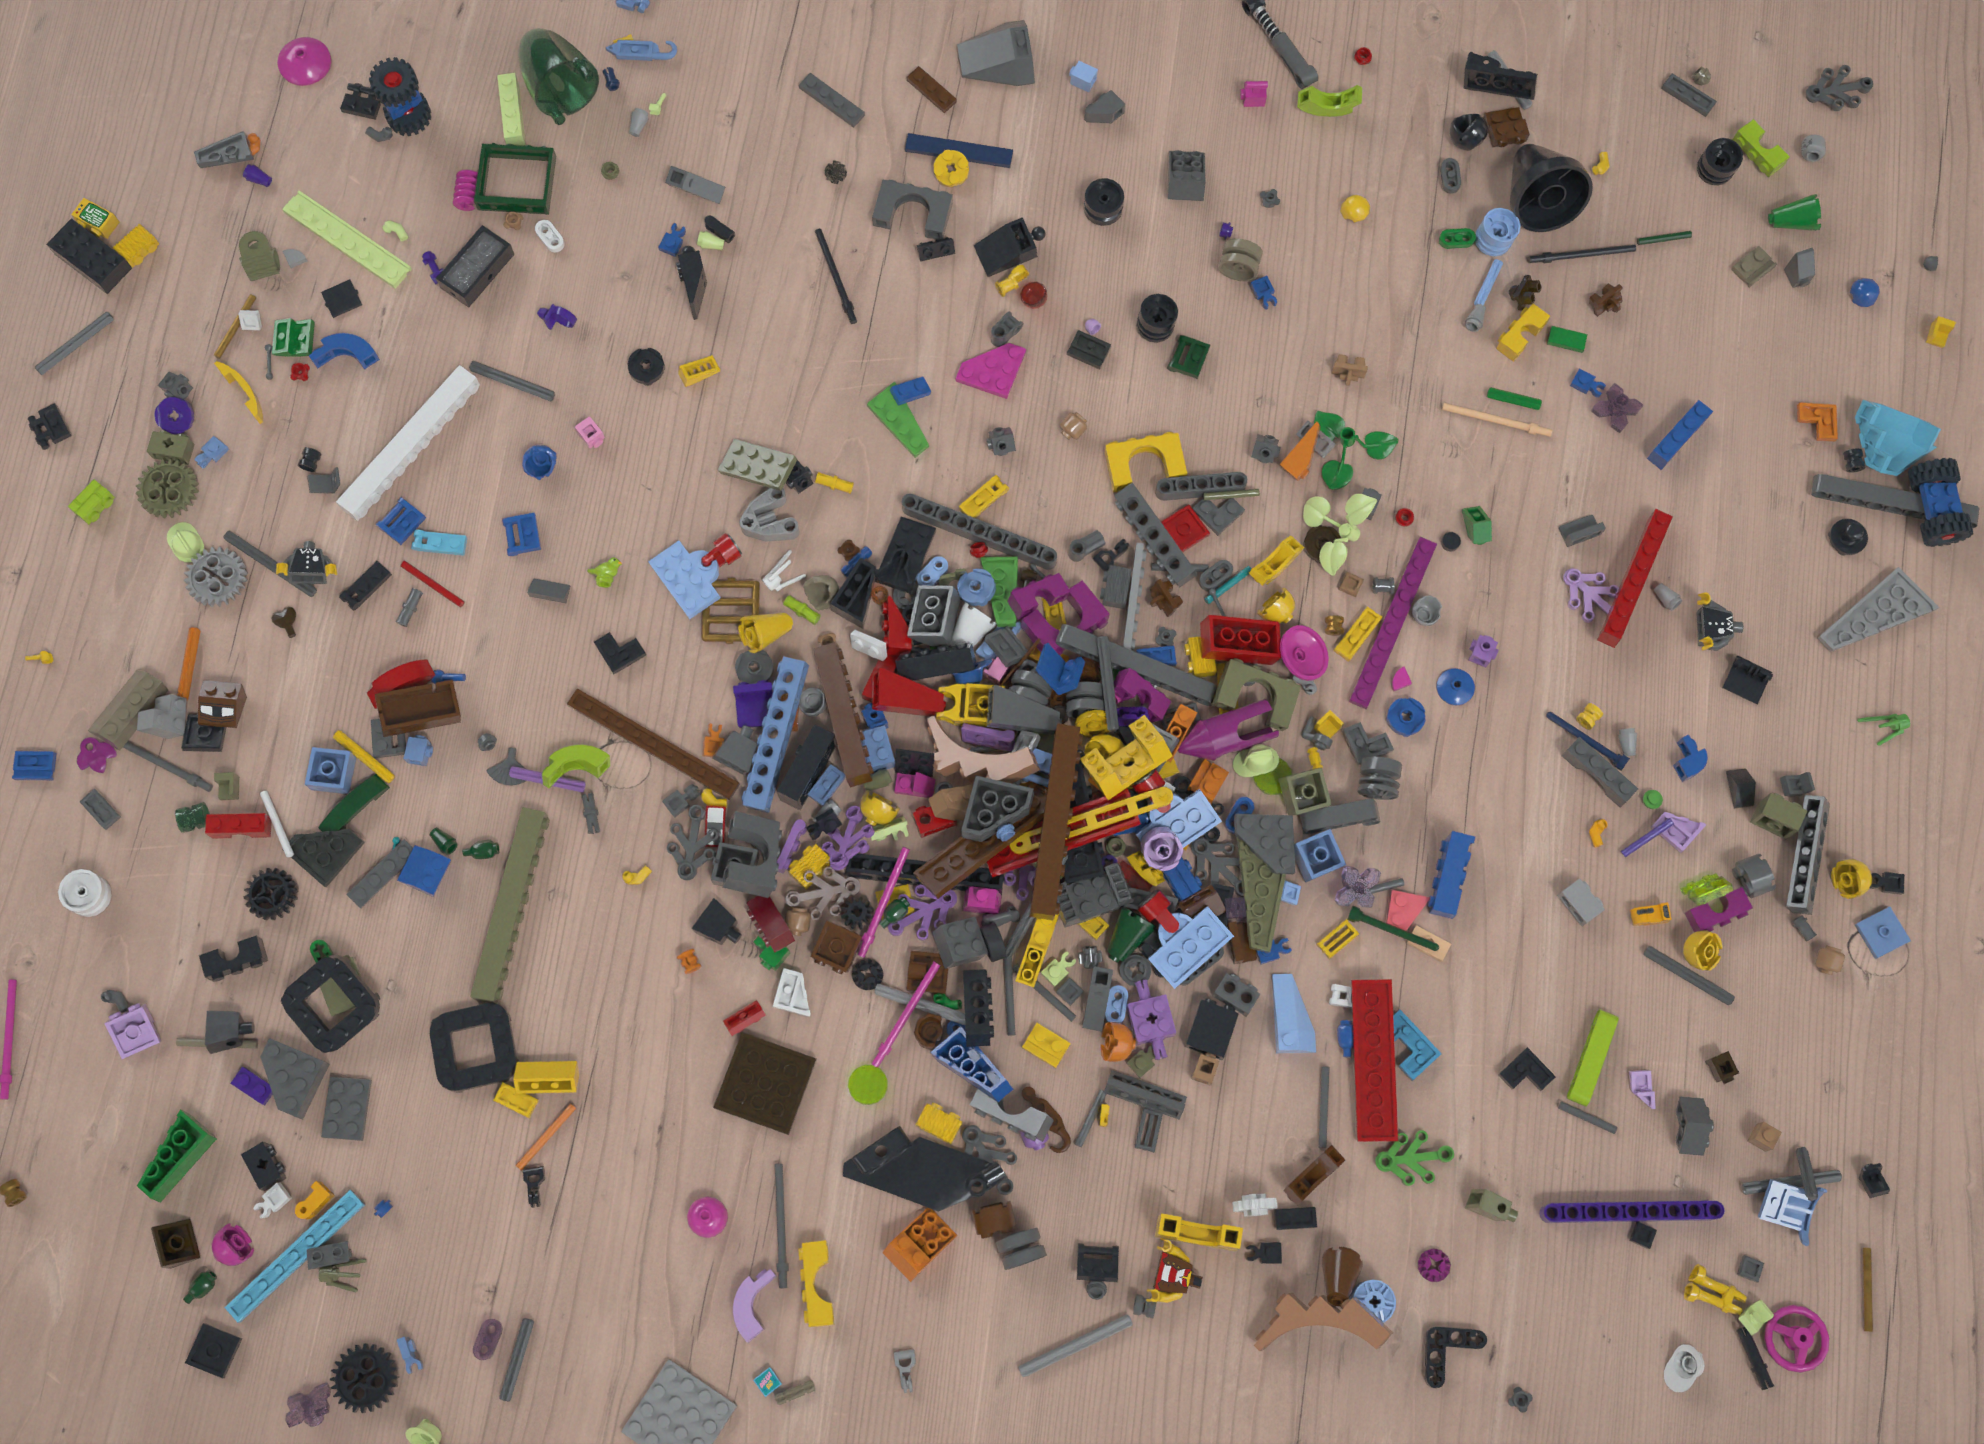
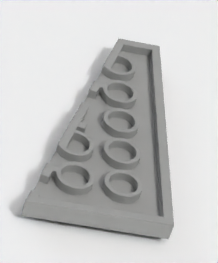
(1884, 607)

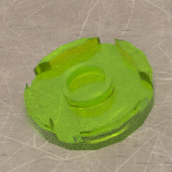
(1269, 782)
(868, 1085)

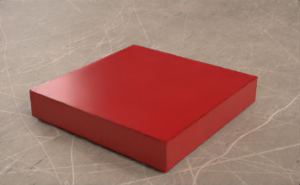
(1185, 528)

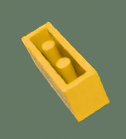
(546, 1077)

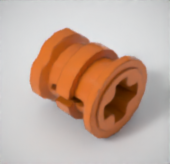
(689, 961)

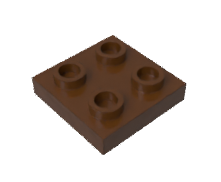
(919, 966)

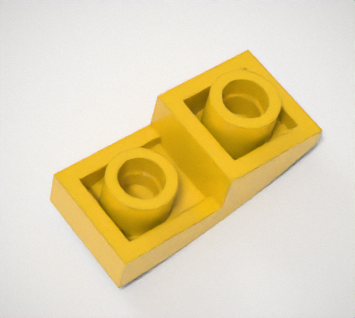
(1148, 873)

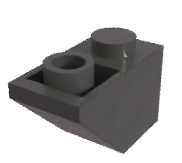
(1105, 109)

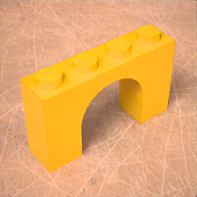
(1165, 446)
(1219, 1237)

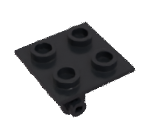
(1747, 679)
(914, 761)

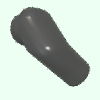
(385, 134)
(116, 998)

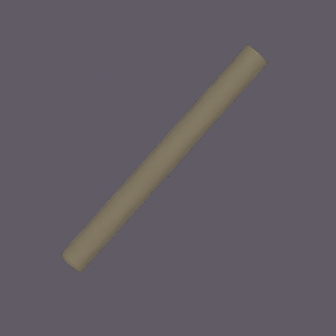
(201, 1043)

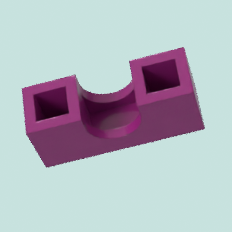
(1050, 588)
(1129, 684)
(1734, 905)

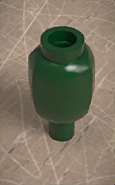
(482, 850)
(894, 912)
(200, 1286)

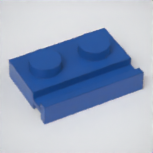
(34, 765)

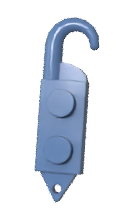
(640, 50)

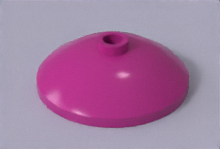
(308, 67)
(1304, 653)

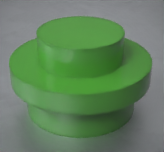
(1652, 799)

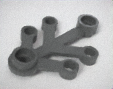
(1838, 90)
(692, 845)
(1218, 864)
(986, 1154)

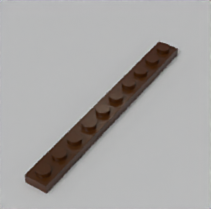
(653, 744)

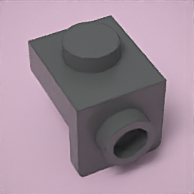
(1797, 784)

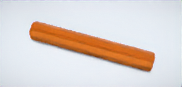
(188, 662)

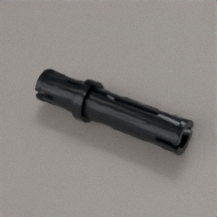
(1755, 1359)

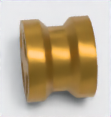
(1334, 625)

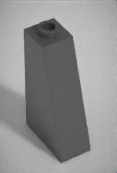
(1019, 713)

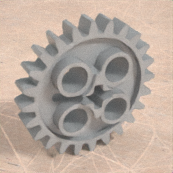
(227, 563)

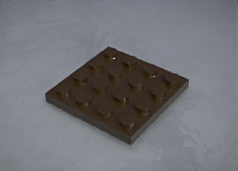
(765, 1083)

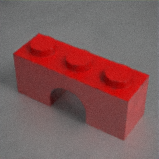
(250, 824)

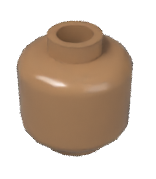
(1073, 426)
(798, 920)
(1830, 960)

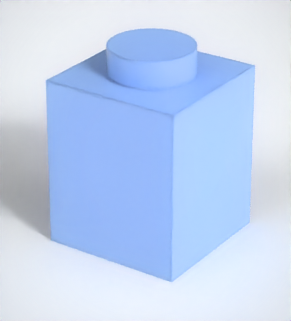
(1083, 76)

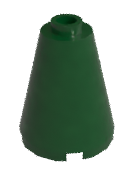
(1128, 934)

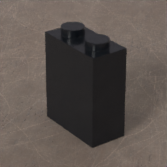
(1212, 1028)

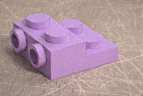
(132, 1030)

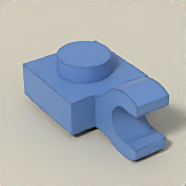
(212, 450)
(407, 1349)

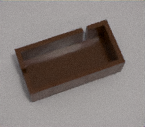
(417, 708)

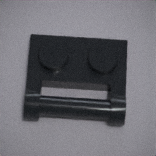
(1097, 1269)

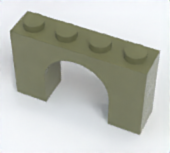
(1282, 691)

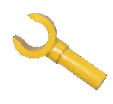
(46, 658)

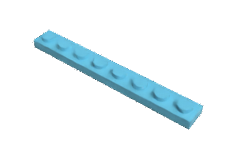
(294, 1256)

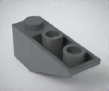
(695, 184)
(1097, 998)

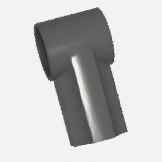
(1086, 545)

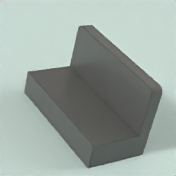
(1581, 530)

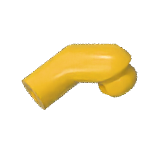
(1603, 165)
(710, 800)

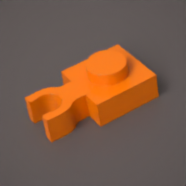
(713, 742)

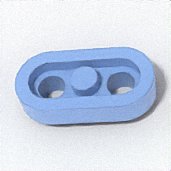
(933, 572)
(1117, 1006)

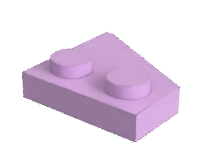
(1680, 833)

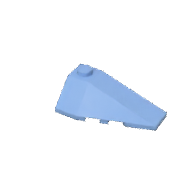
(1292, 1024)

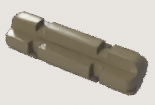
(795, 1392)

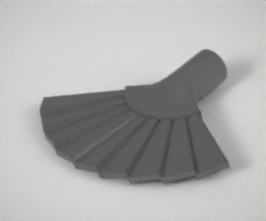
(500, 772)

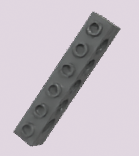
(1131, 495)
(1808, 855)

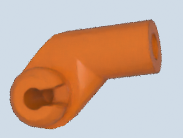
(254, 143)

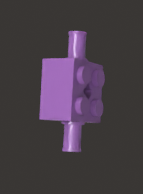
(1157, 1008)

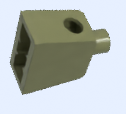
(1490, 1205)

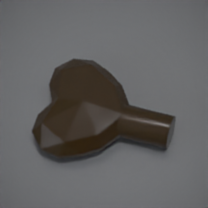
(285, 620)

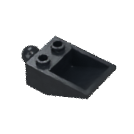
(1002, 249)
(692, 273)

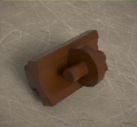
(1609, 301)
(1163, 599)

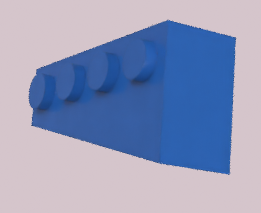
(1450, 874)
(971, 1065)

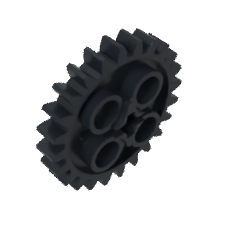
(372, 1394)

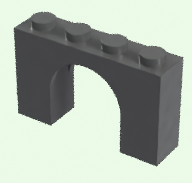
(895, 194)
(765, 836)

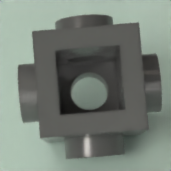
(175, 385)
(1001, 441)
(1266, 448)

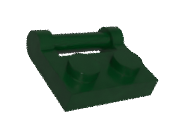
(1194, 359)

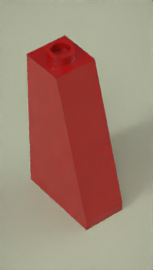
(904, 696)

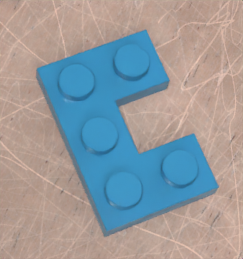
(1422, 1049)

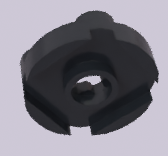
(646, 356)

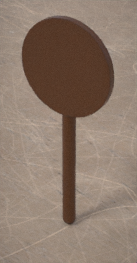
(1023, 659)

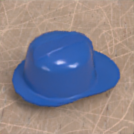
(972, 676)

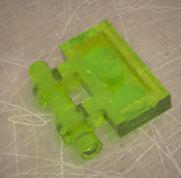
(1707, 889)

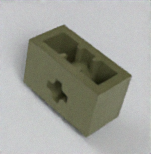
(168, 446)

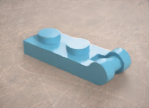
(439, 543)

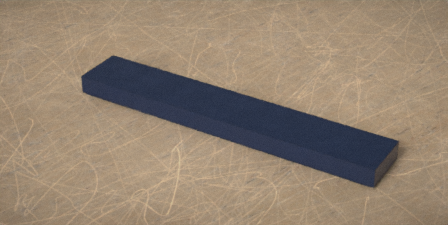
(973, 152)

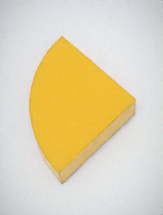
(1104, 1115)

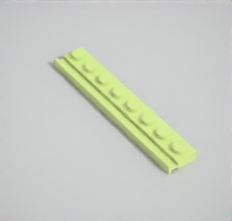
(347, 239)

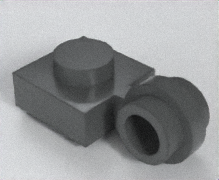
(677, 803)

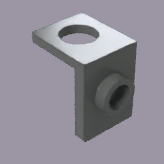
(324, 483)

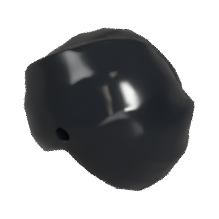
(1468, 131)

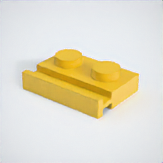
(1046, 1045)

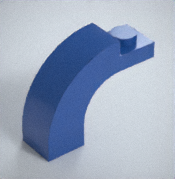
(344, 344)

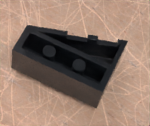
(855, 594)

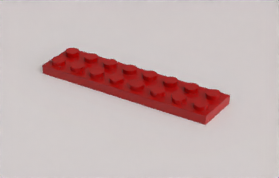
(1008, 860)
(1374, 1060)

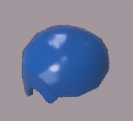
(1865, 292)

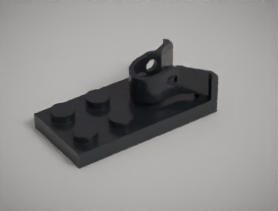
(1498, 80)
(905, 555)

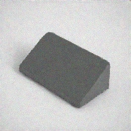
(549, 590)

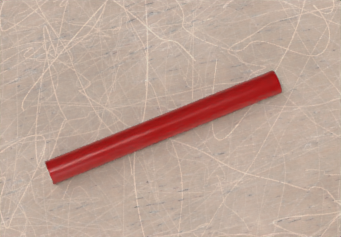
(431, 583)

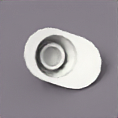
(1683, 1368)

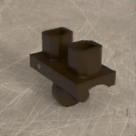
(1525, 292)

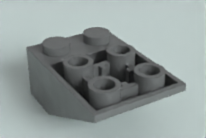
(1186, 175)

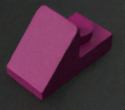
(915, 785)

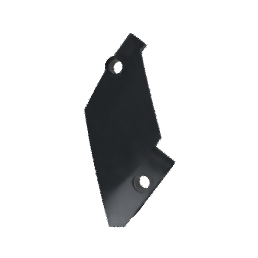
(922, 1171)

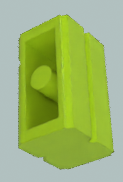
(91, 502)

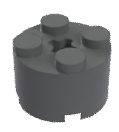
(1754, 875)

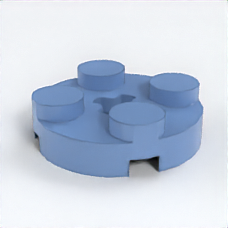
(978, 597)

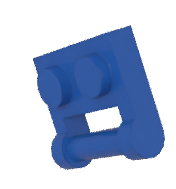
(404, 525)
(527, 531)

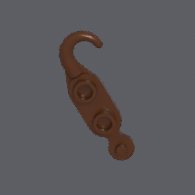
(1057, 1126)

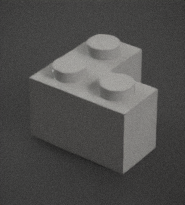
(166, 719)

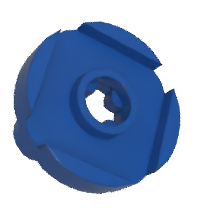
(1405, 706)

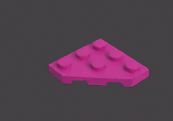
(993, 370)

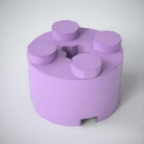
(1171, 844)

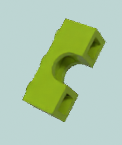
(1767, 160)

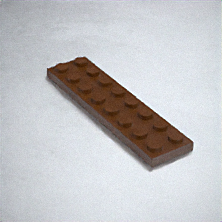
(968, 855)

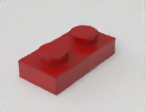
(744, 1018)

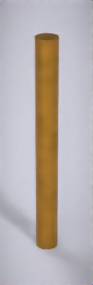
(233, 328)
(1867, 1289)

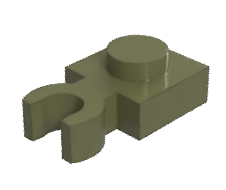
(1142, 1062)

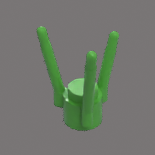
(1896, 723)

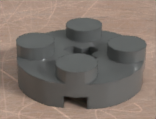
(748, 659)

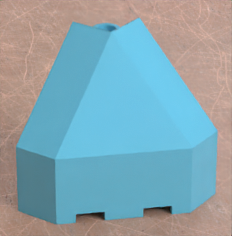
(1893, 437)

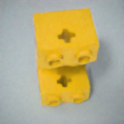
(1145, 751)

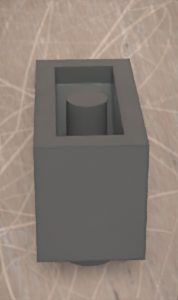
(1801, 268)

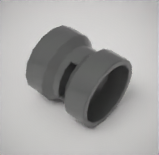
(1149, 1307)

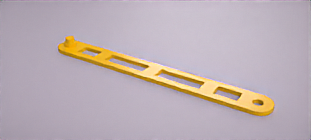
(1161, 797)

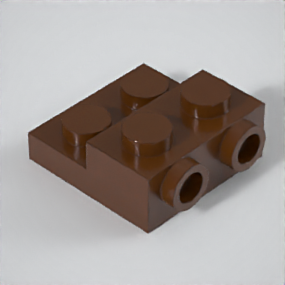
(1506, 127)
(836, 947)

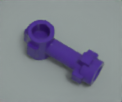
(428, 258)

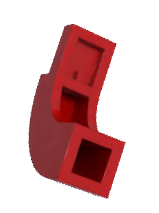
(401, 677)

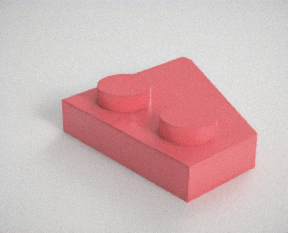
(1404, 908)

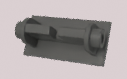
(328, 1255)

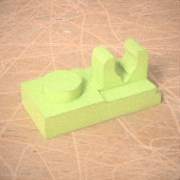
(893, 827)

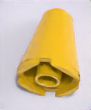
(763, 629)

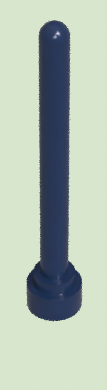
(1619, 760)

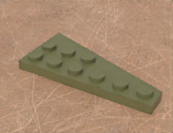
(1262, 898)

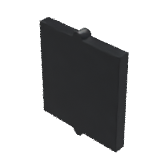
(341, 298)

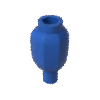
(1345, 1037)

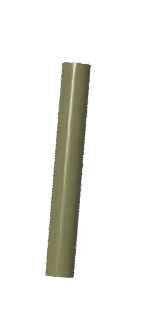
(1231, 494)

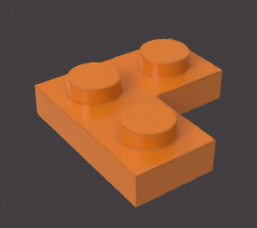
(1823, 415)

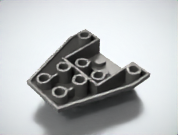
(999, 55)

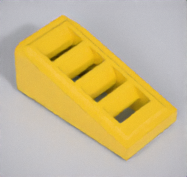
(694, 378)

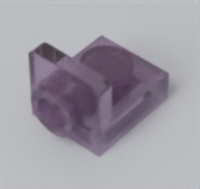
(1235, 908)

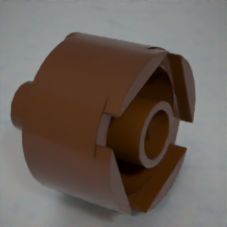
(993, 1219)

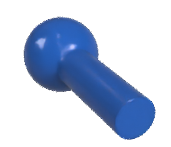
(440, 676)

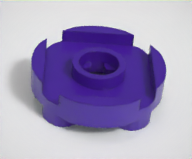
(182, 408)

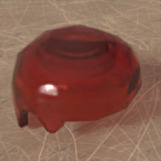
(1034, 295)

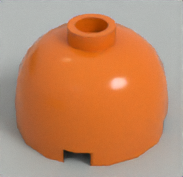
(1118, 1042)

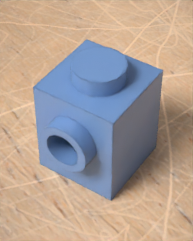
(418, 750)

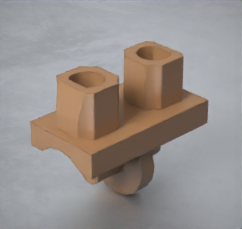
(1349, 371)

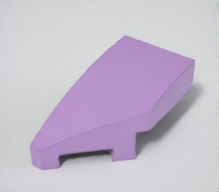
(1642, 1086)

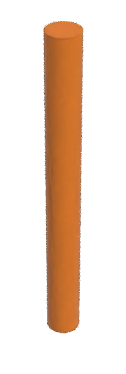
(545, 1137)

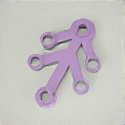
(1589, 592)

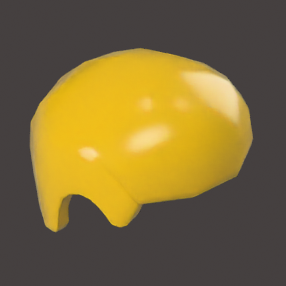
(1355, 208)

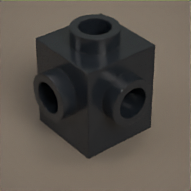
(799, 478)

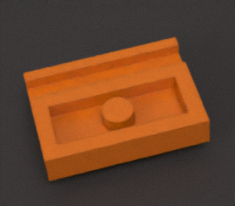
(1208, 779)

